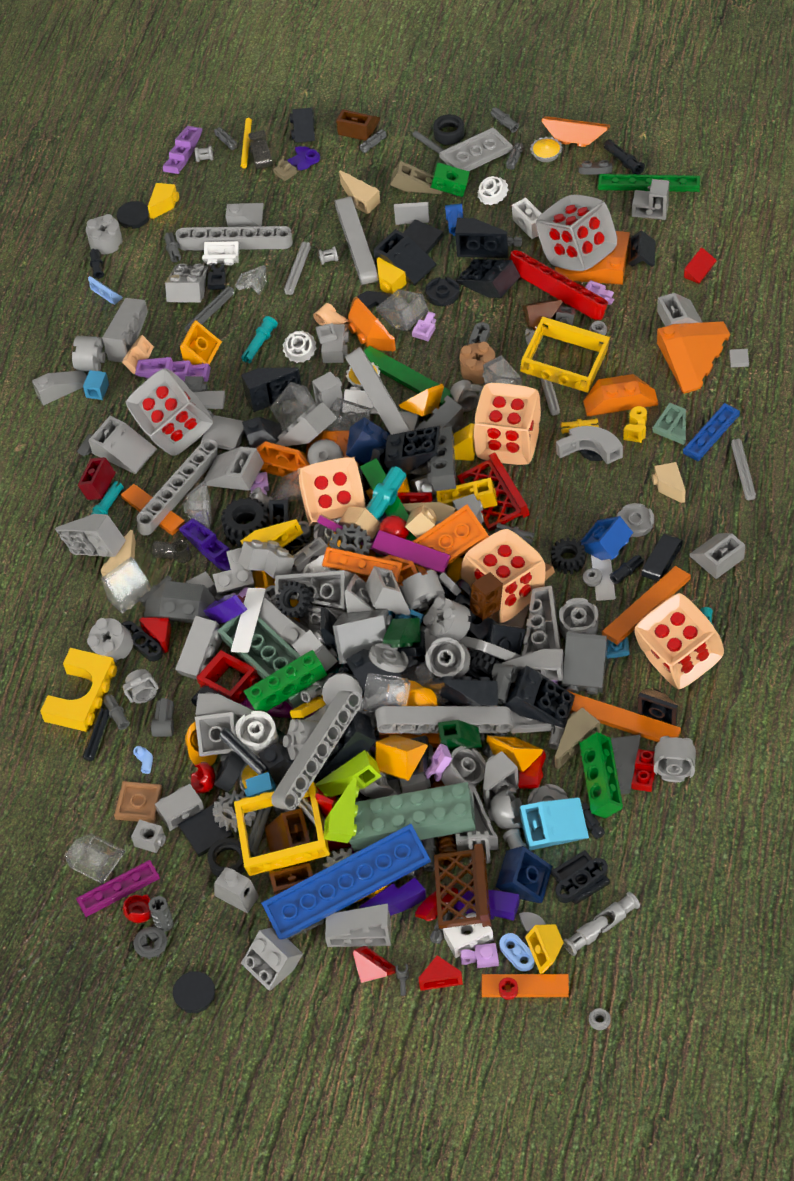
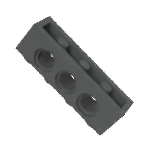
(443, 464)

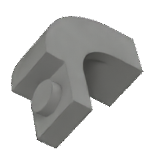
(592, 439)

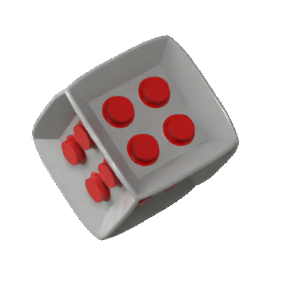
(576, 232)
(169, 412)

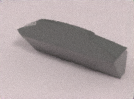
(85, 447)

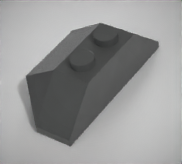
(178, 602)

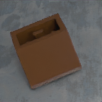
(356, 124)
(287, 831)
(289, 876)

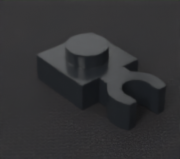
(217, 278)

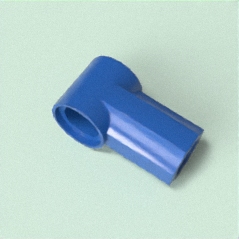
(452, 213)

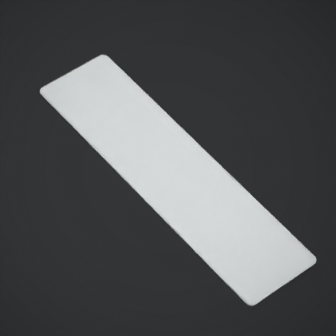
(605, 589)
(248, 620)

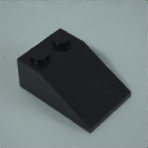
(480, 239)

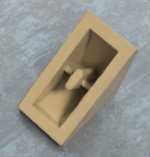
(361, 517)

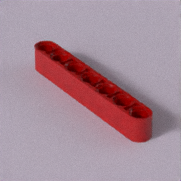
(559, 285)

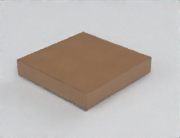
(138, 801)

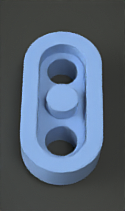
(518, 953)

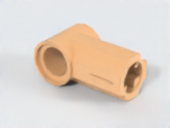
(328, 315)

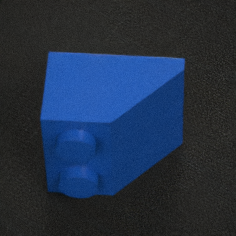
(607, 538)

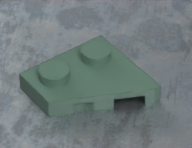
(672, 424)

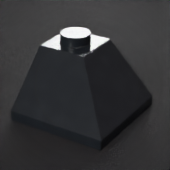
(261, 430)
(362, 665)
(657, 706)
(276, 760)

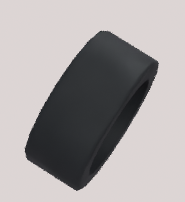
(451, 137)
(229, 771)
(221, 846)

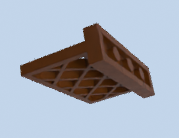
(480, 889)

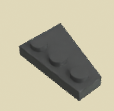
(625, 755)

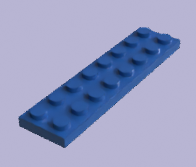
(346, 882)

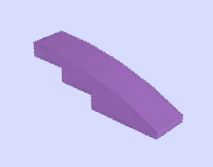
(183, 149)
(148, 367)

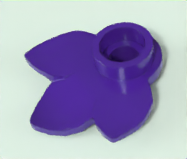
(304, 158)

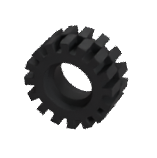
(568, 547)
(304, 602)
(480, 665)

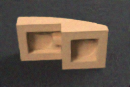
(139, 351)

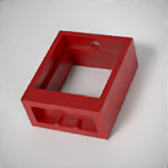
(218, 666)

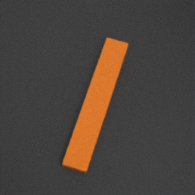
(657, 594)
(624, 719)

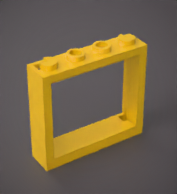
(570, 335)
(286, 856)

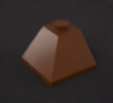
(535, 311)

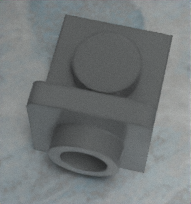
(565, 315)

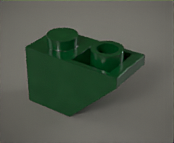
(402, 632)
(457, 734)

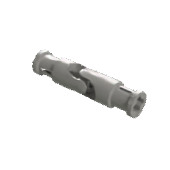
(589, 932)

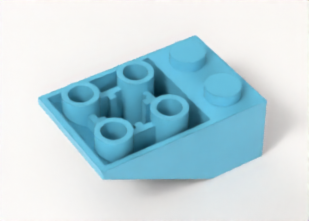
(553, 823)

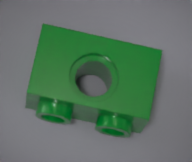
(450, 179)

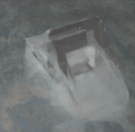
(254, 278)

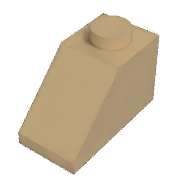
(669, 481)
(421, 520)

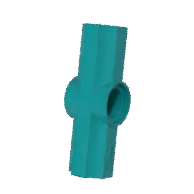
(386, 492)

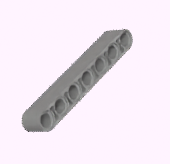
(248, 237)
(356, 241)
(377, 392)
(176, 487)
(426, 718)
(316, 750)

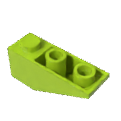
(361, 767)
(339, 823)

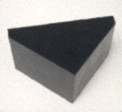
(278, 511)

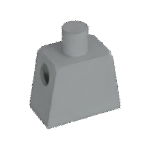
(232, 887)

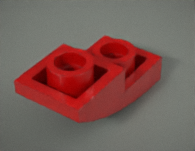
(644, 771)
(533, 774)
(428, 908)

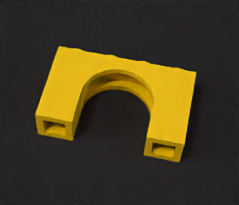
(81, 712)

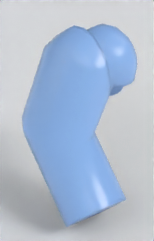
(145, 757)

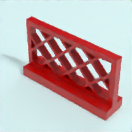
(508, 487)

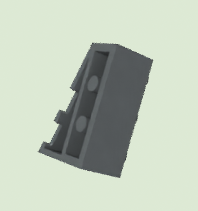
(448, 415)

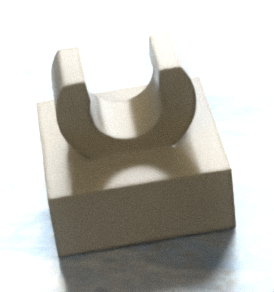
(284, 170)

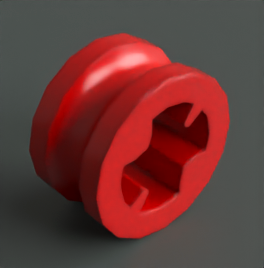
(514, 991)

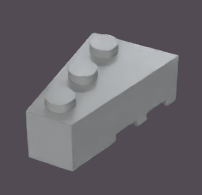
(199, 647)
(482, 824)
(359, 927)

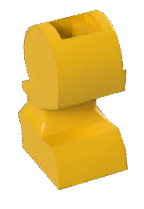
(636, 429)

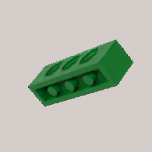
(285, 682)
(601, 775)

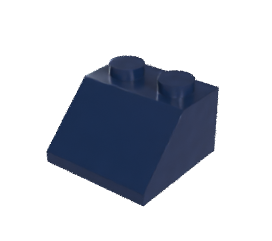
(363, 438)
(524, 874)

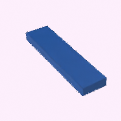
(711, 432)

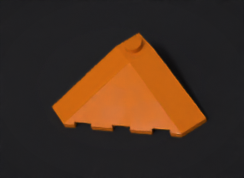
(608, 270)
(691, 350)

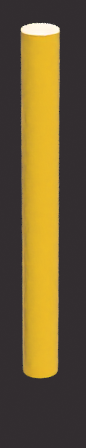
(245, 149)

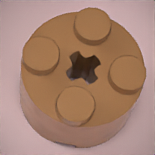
(472, 360)

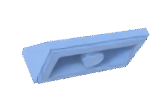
(104, 291)

